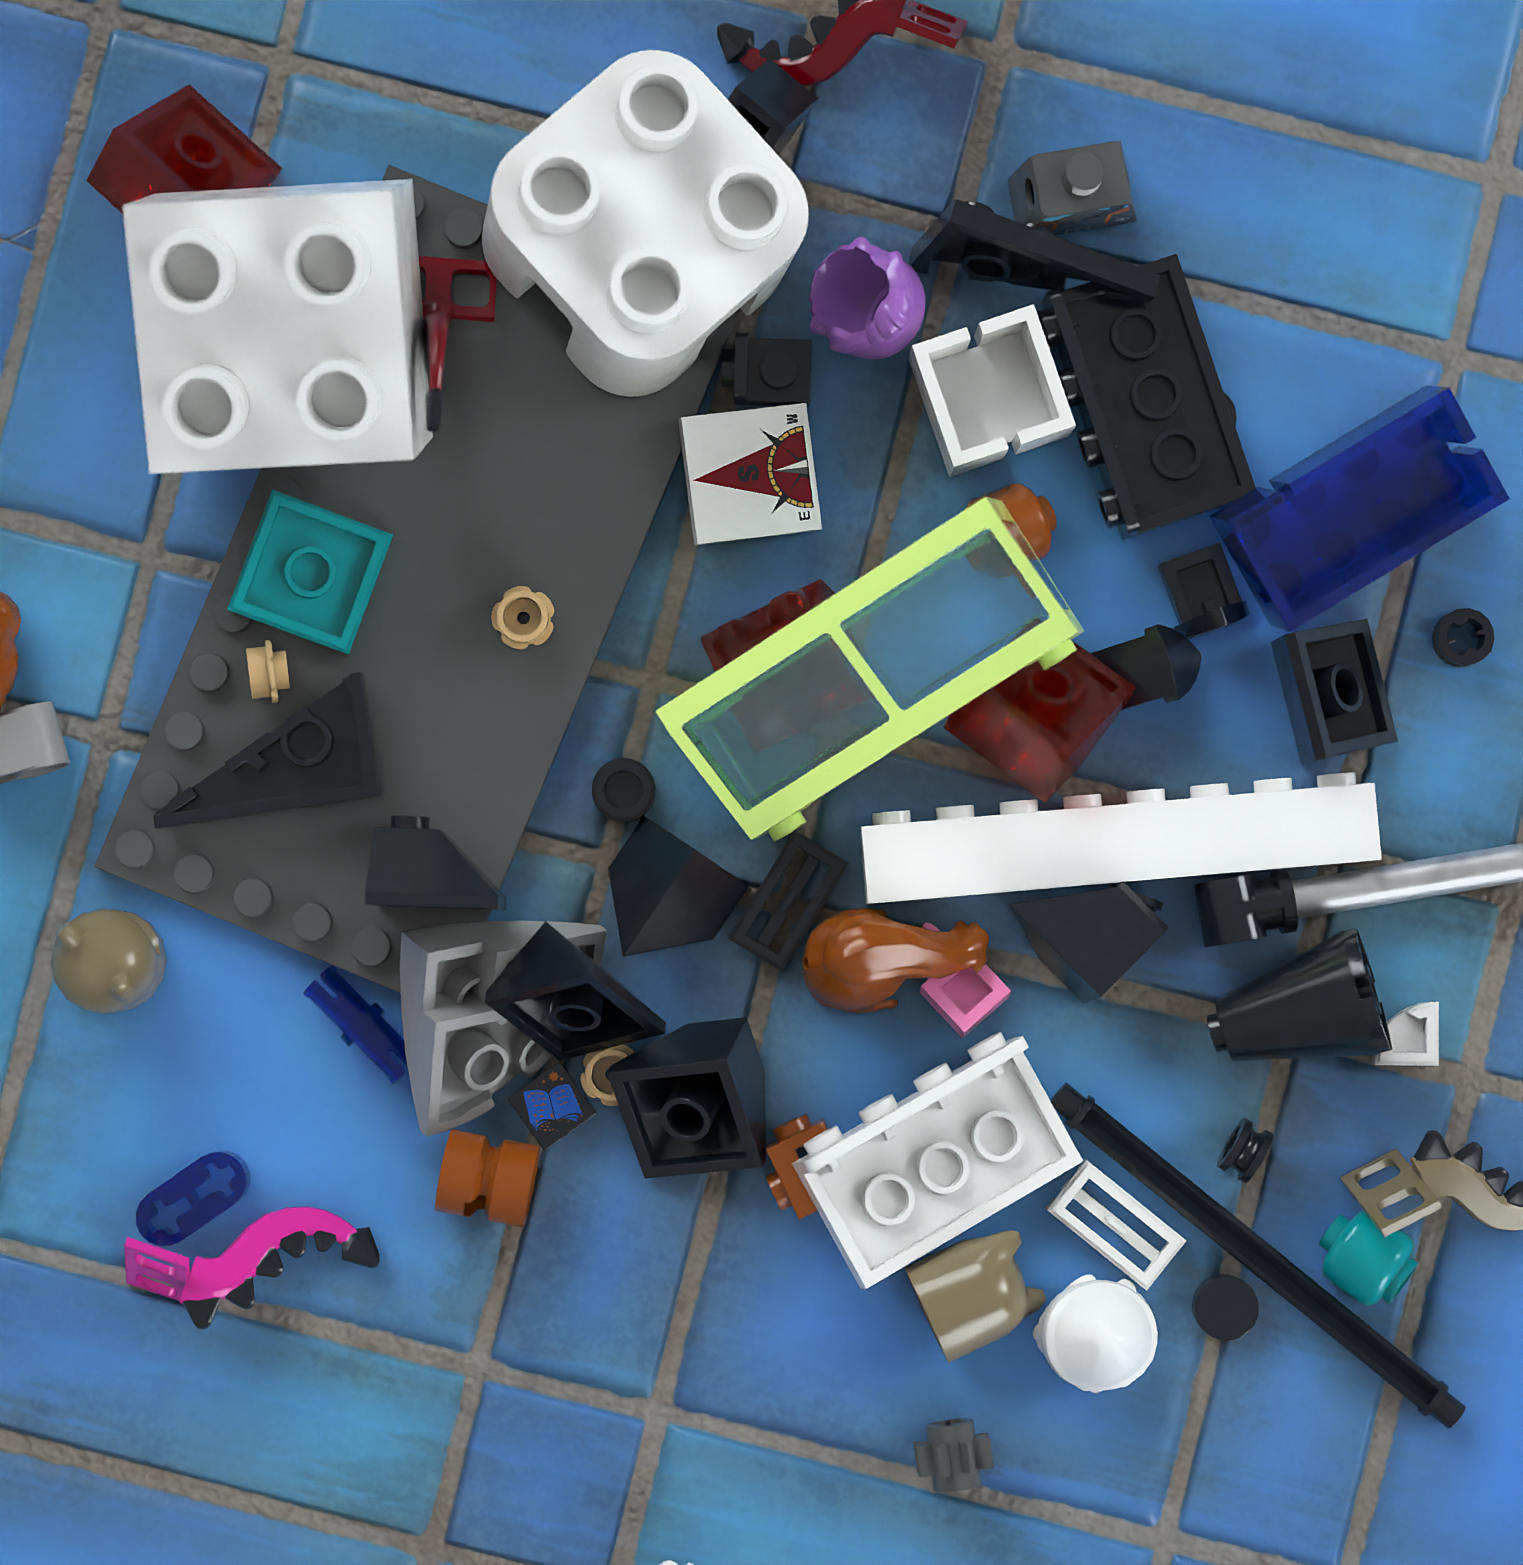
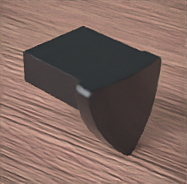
(1202, 592)
(1156, 664)

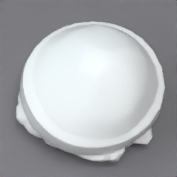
(1097, 1334)

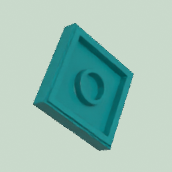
(310, 572)

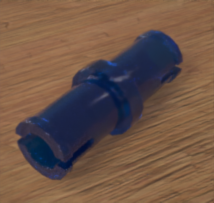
(359, 1022)

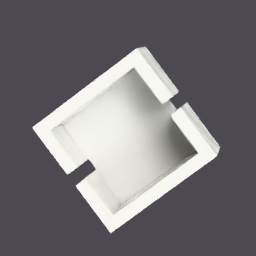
(991, 392)

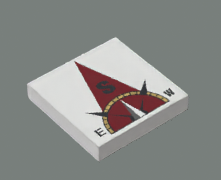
(750, 474)

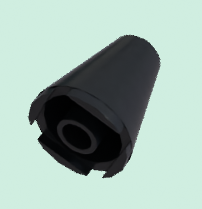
(1305, 1007)

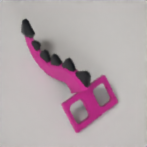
(249, 1255)

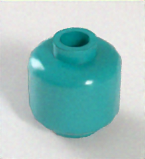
(1366, 1261)

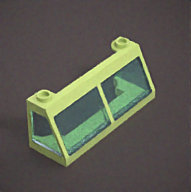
(872, 668)

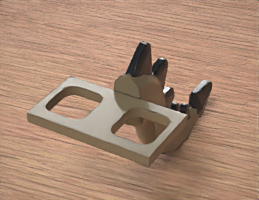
(1437, 1176)

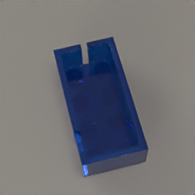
(1359, 507)

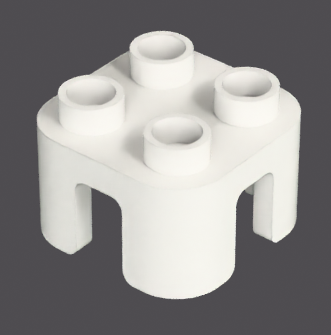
(644, 219)

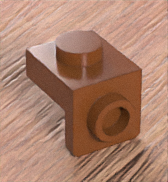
(785, 1181)

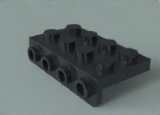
(1147, 402)

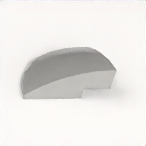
(452, 1039)

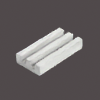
(1073, 1190)

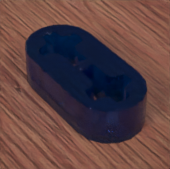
(184, 1185)

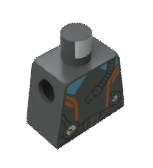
(1074, 189)

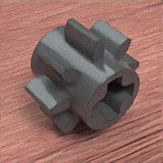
(953, 1454)

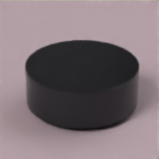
(623, 790)
(1225, 1307)

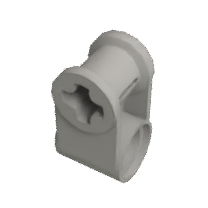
(31, 742)

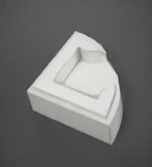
(1413, 1037)

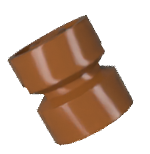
(487, 1178)

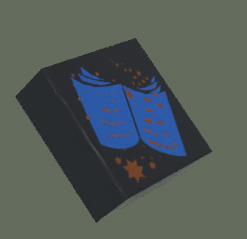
(552, 1105)

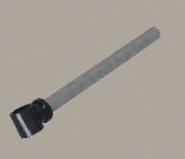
(1248, 907)

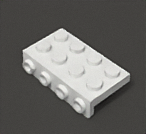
(936, 1159)

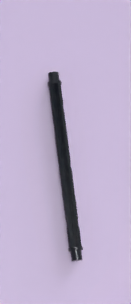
(1257, 1256)

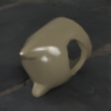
(108, 960)
(973, 1292)

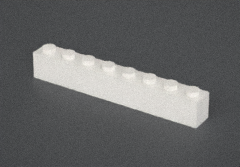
(1119, 842)

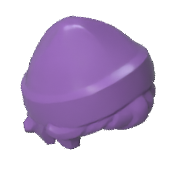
(866, 301)

